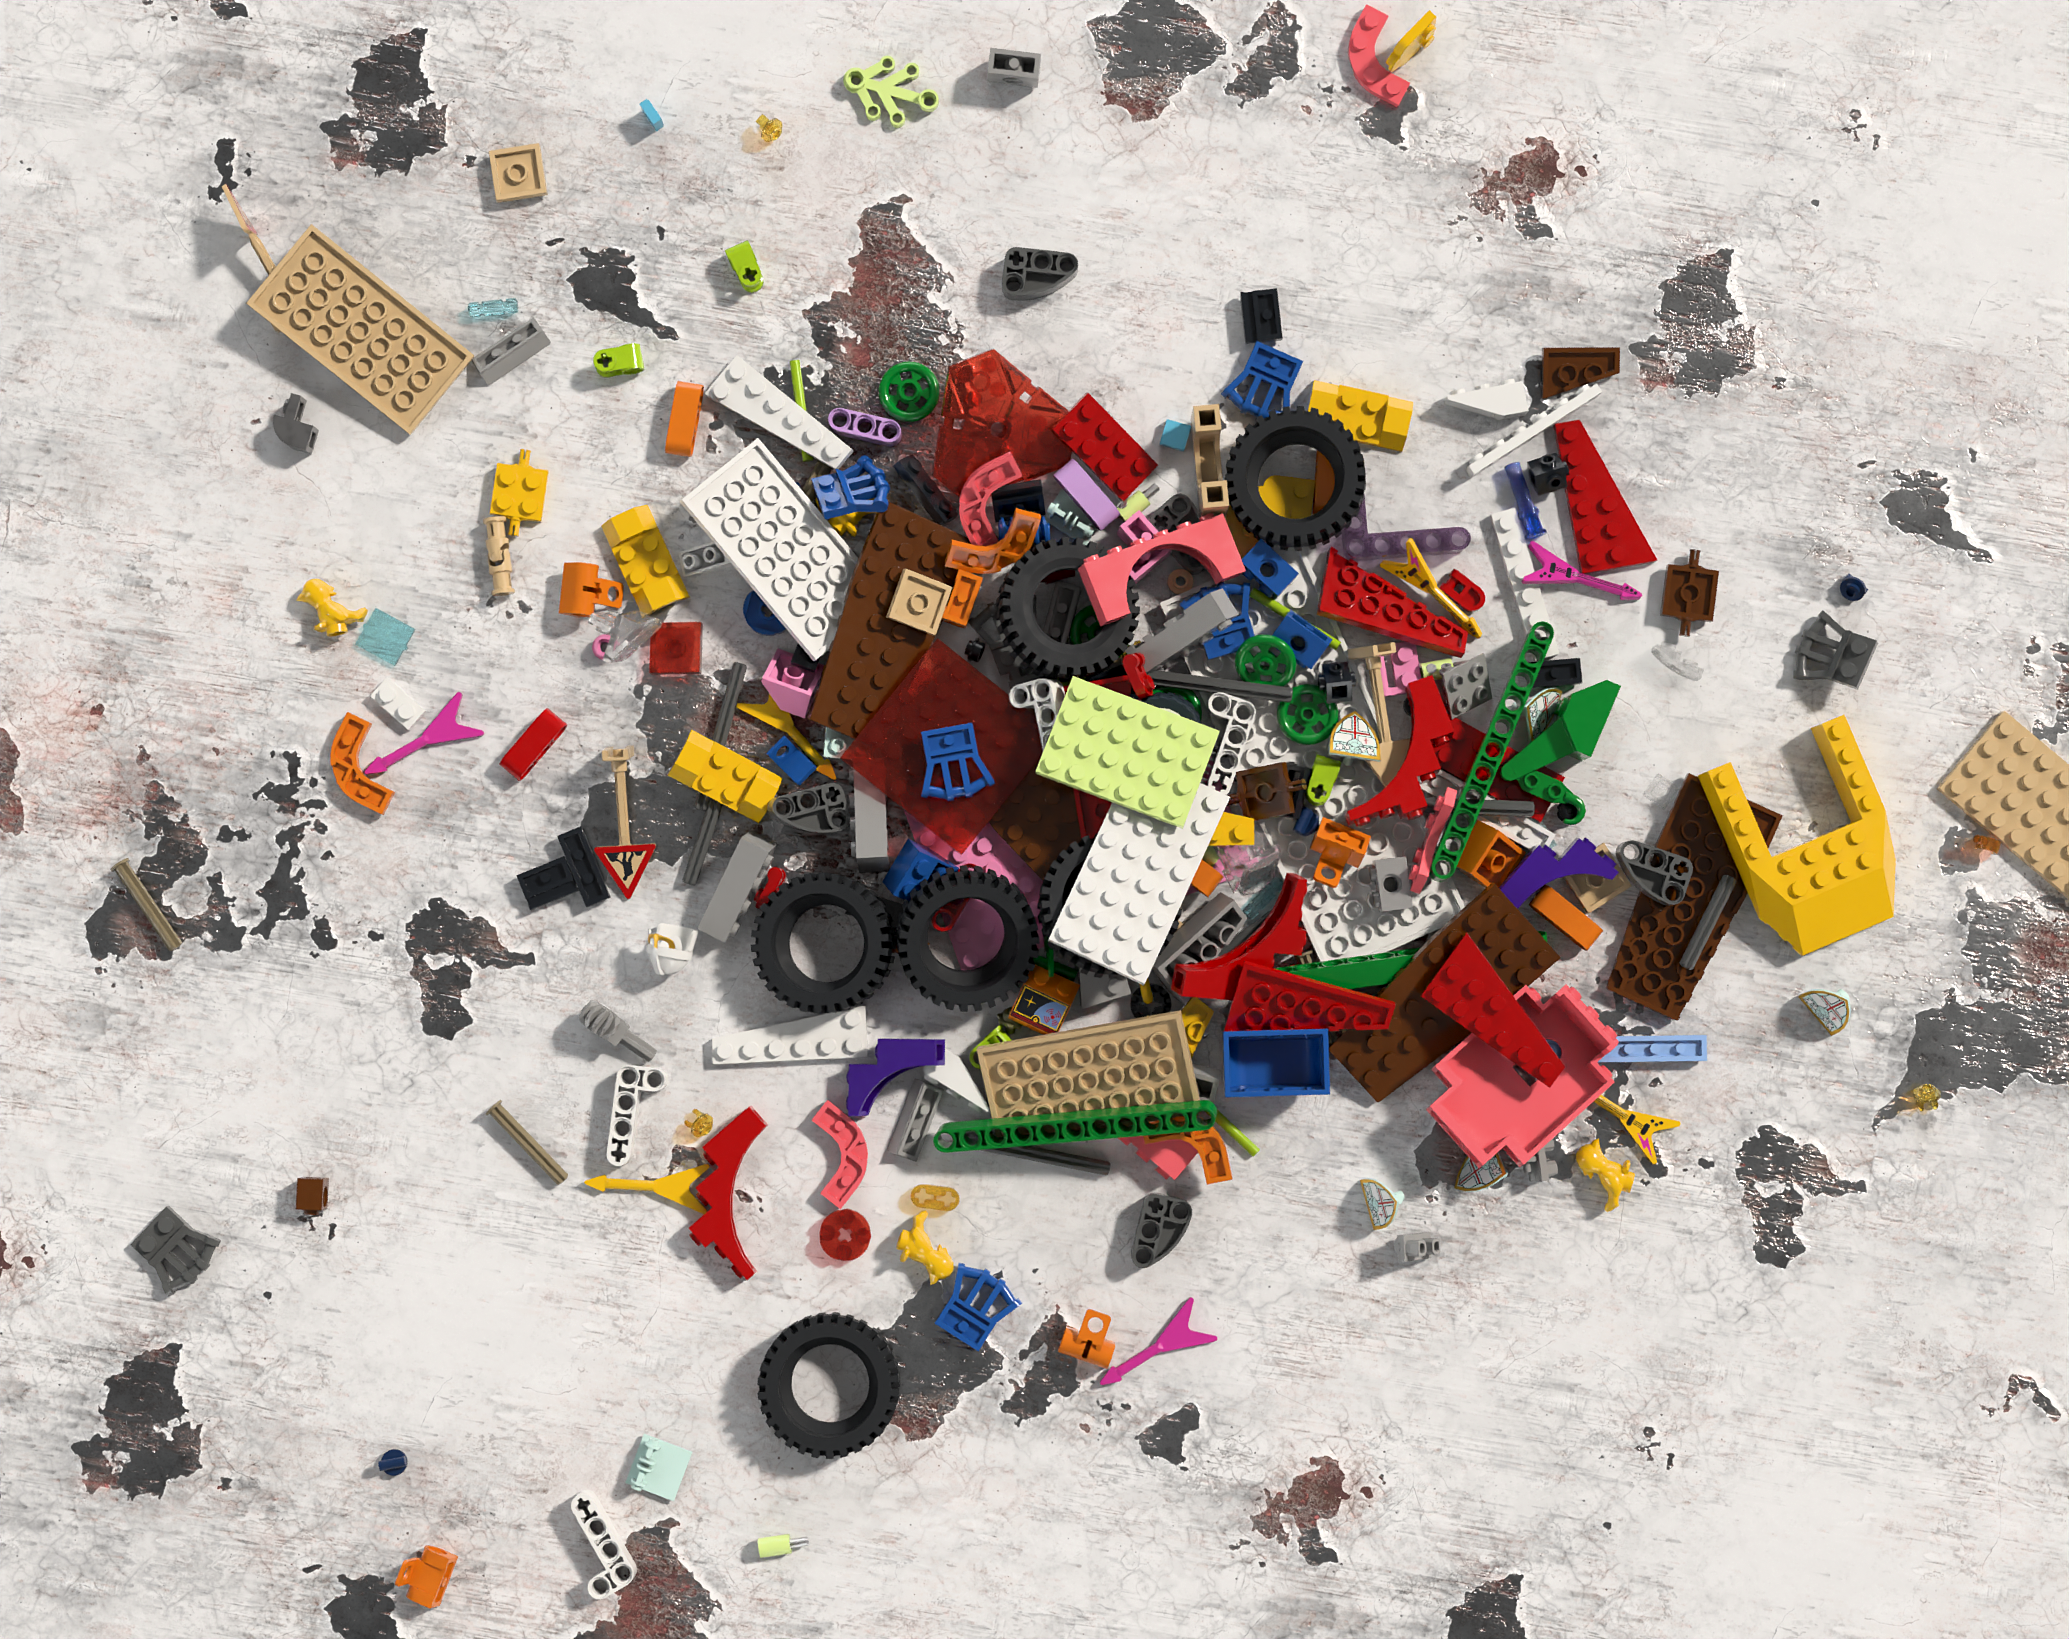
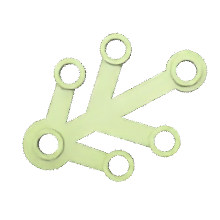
(887, 89)

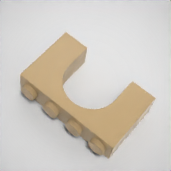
(1206, 446)

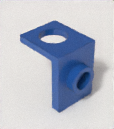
(792, 761)

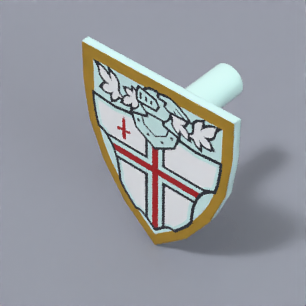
(1540, 711)
(1354, 739)
(1829, 1008)
(1475, 1179)
(1381, 1202)

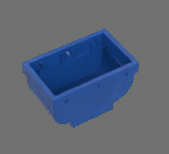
(1276, 1063)

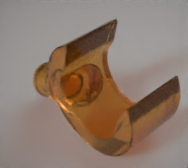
(1987, 843)

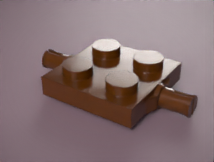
(1689, 593)
(1265, 791)

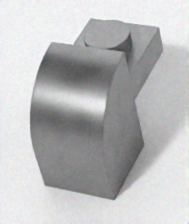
(291, 429)

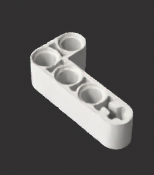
(1040, 701)
(1226, 747)
(631, 1115)
(598, 1540)

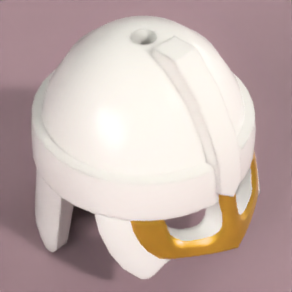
(671, 948)

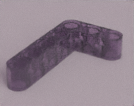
(1393, 540)

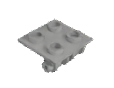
(1465, 685)

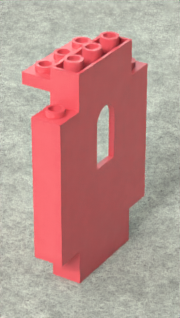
(1493, 1106)

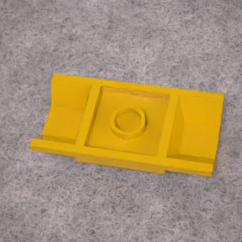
(1368, 415)
(644, 559)
(725, 776)

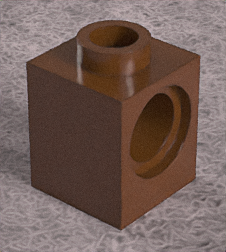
(312, 1194)

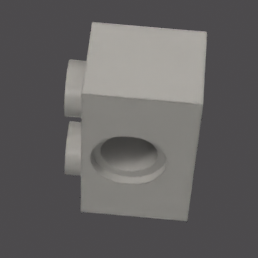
(1014, 67)
(1396, 869)

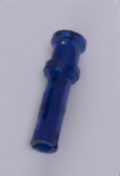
(1528, 512)

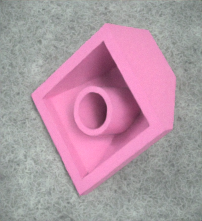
(791, 685)

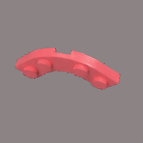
(1364, 62)
(976, 493)
(1435, 824)
(853, 1153)

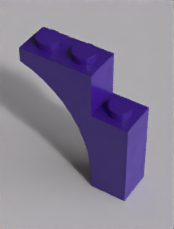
(1541, 867)
(893, 1059)

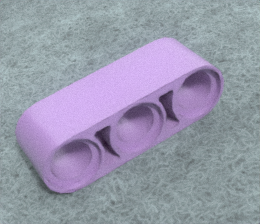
(855, 418)
(1086, 494)

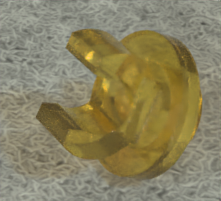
(770, 129)
(1927, 1093)
(701, 1125)

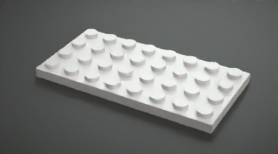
(777, 543)
(1135, 885)

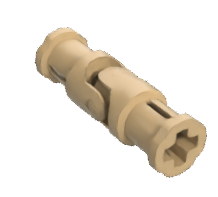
(498, 552)

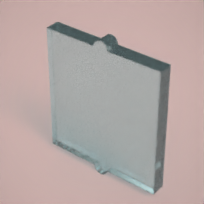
(385, 636)

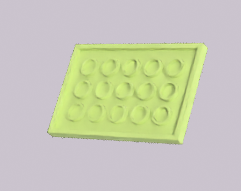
(1127, 752)

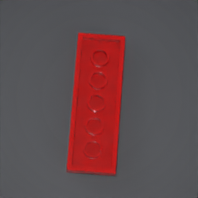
(1458, 756)

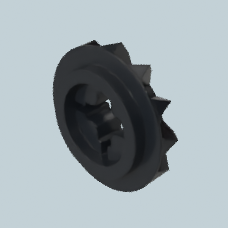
(1160, 995)

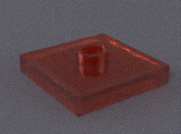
(676, 649)

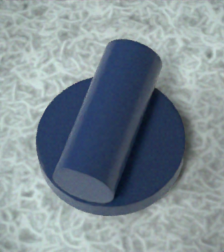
(1852, 588)
(1307, 823)
(393, 1462)

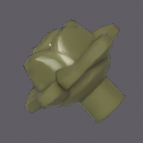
(1010, 1025)

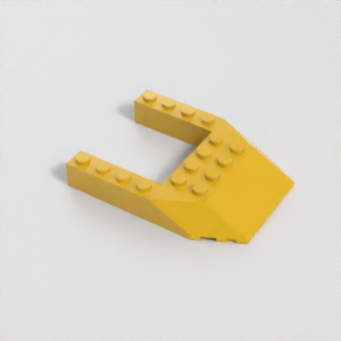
(1829, 882)

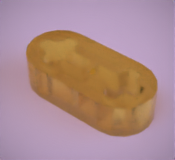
(933, 1203)

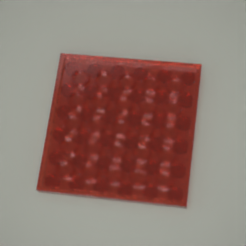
(936, 695)

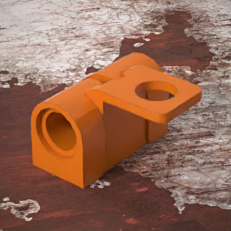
(584, 589)
(962, 599)
(1337, 847)
(1088, 1345)
(427, 1576)

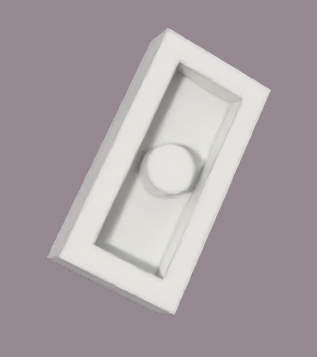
(398, 703)

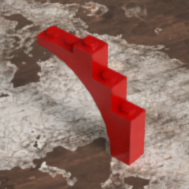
(1429, 727)
(1277, 935)
(717, 1190)

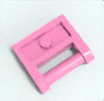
(1404, 666)

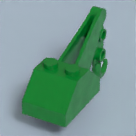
(1573, 734)

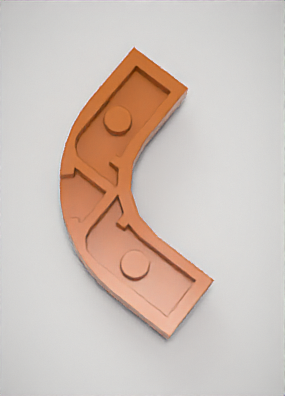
(999, 555)
(346, 766)
(1209, 1146)

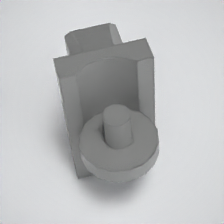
(1538, 1167)
(1416, 1246)

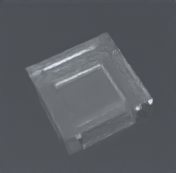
(1661, 791)

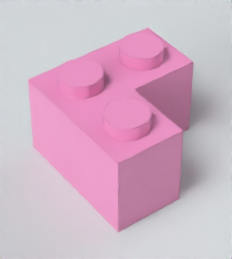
(1135, 528)

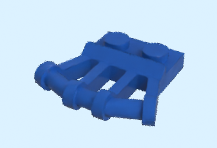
(1270, 367)
(836, 493)
(1230, 639)
(952, 745)
(966, 1321)

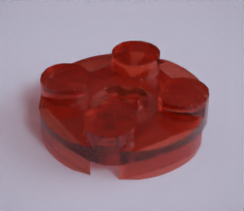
(843, 1249)

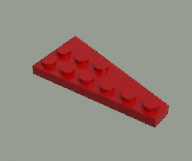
(1287, 1001)
(1481, 1002)

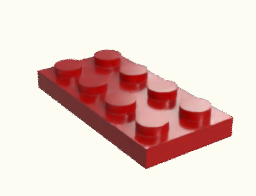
(1104, 447)

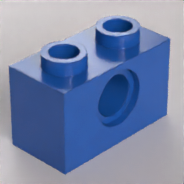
(1262, 555)
(1315, 640)

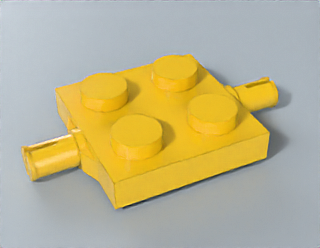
(519, 492)

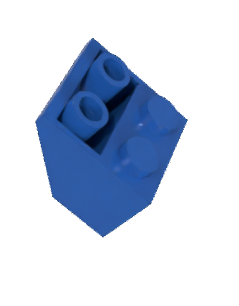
(912, 866)

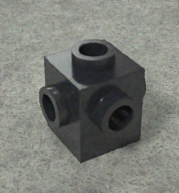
(1547, 473)
(1336, 682)

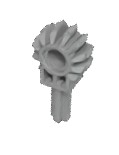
(614, 1029)

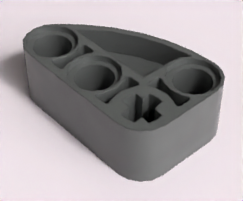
(1032, 280)
(1174, 519)
(819, 813)
(1653, 880)
(1168, 1228)

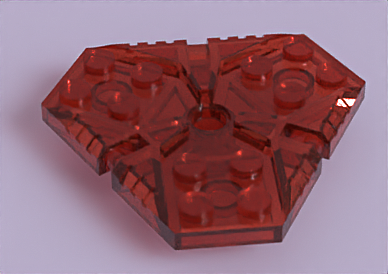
(986, 392)

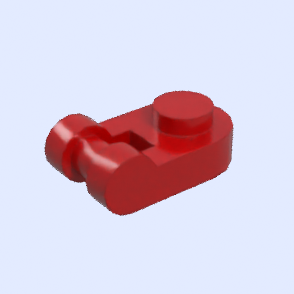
(1470, 598)
(1140, 681)
(776, 878)

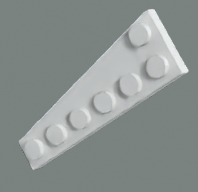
(763, 404)
(810, 1038)

